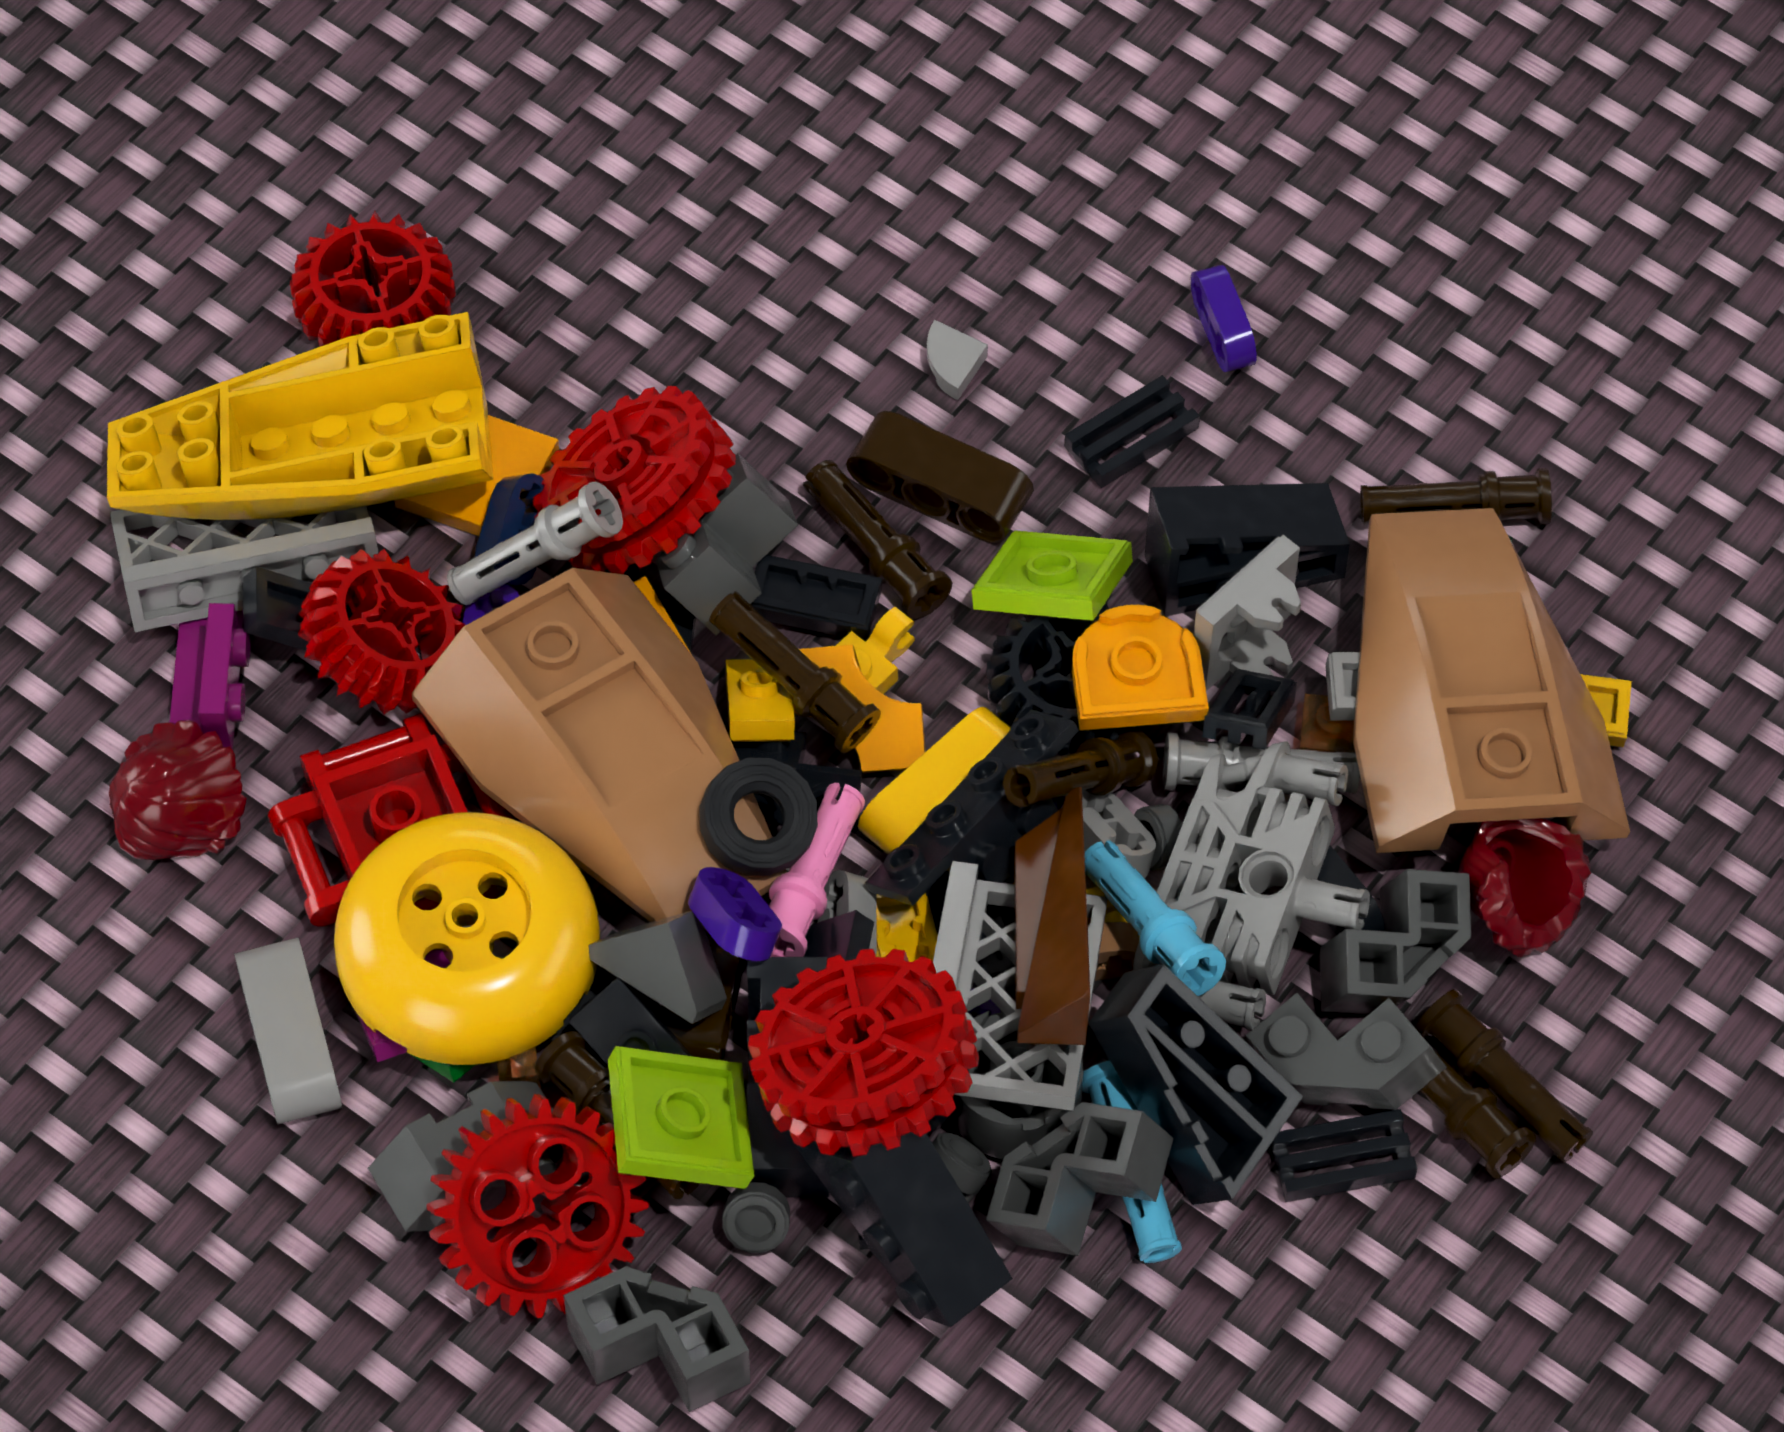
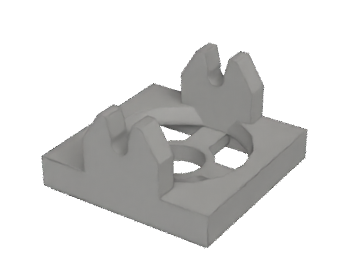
(1249, 611)

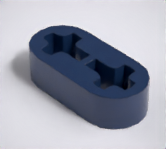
(509, 516)

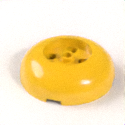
(480, 1003)

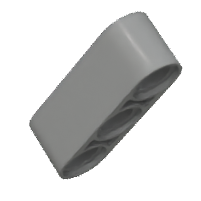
(288, 1030)

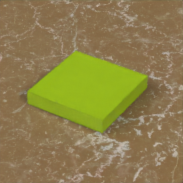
(1052, 575)
(680, 1117)

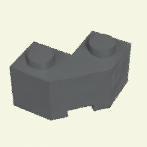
(728, 544)
(1424, 926)
(1372, 1065)
(415, 1153)
(1051, 1186)
(635, 1319)

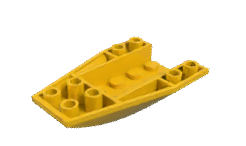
(314, 432)

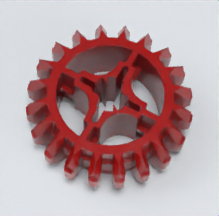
(398, 261)
(390, 617)

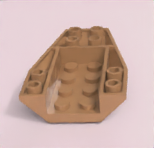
(1470, 691)
(592, 732)

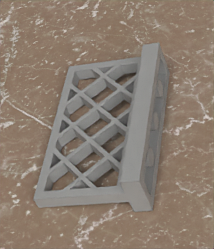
(184, 582)
(958, 951)

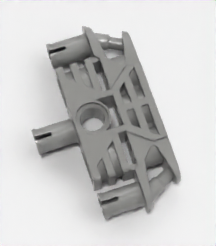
(1253, 845)

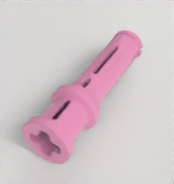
(800, 893)

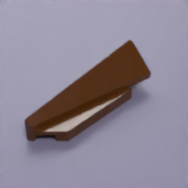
(1052, 929)

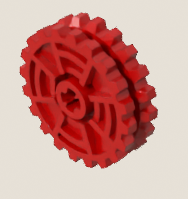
(658, 461)
(863, 1052)

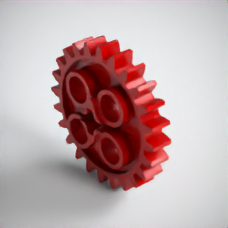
(511, 1153)

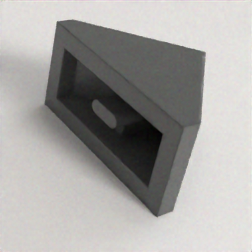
(667, 963)

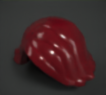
(176, 793)
(1526, 881)

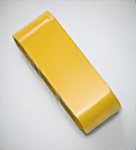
(930, 779)

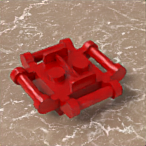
(364, 799)

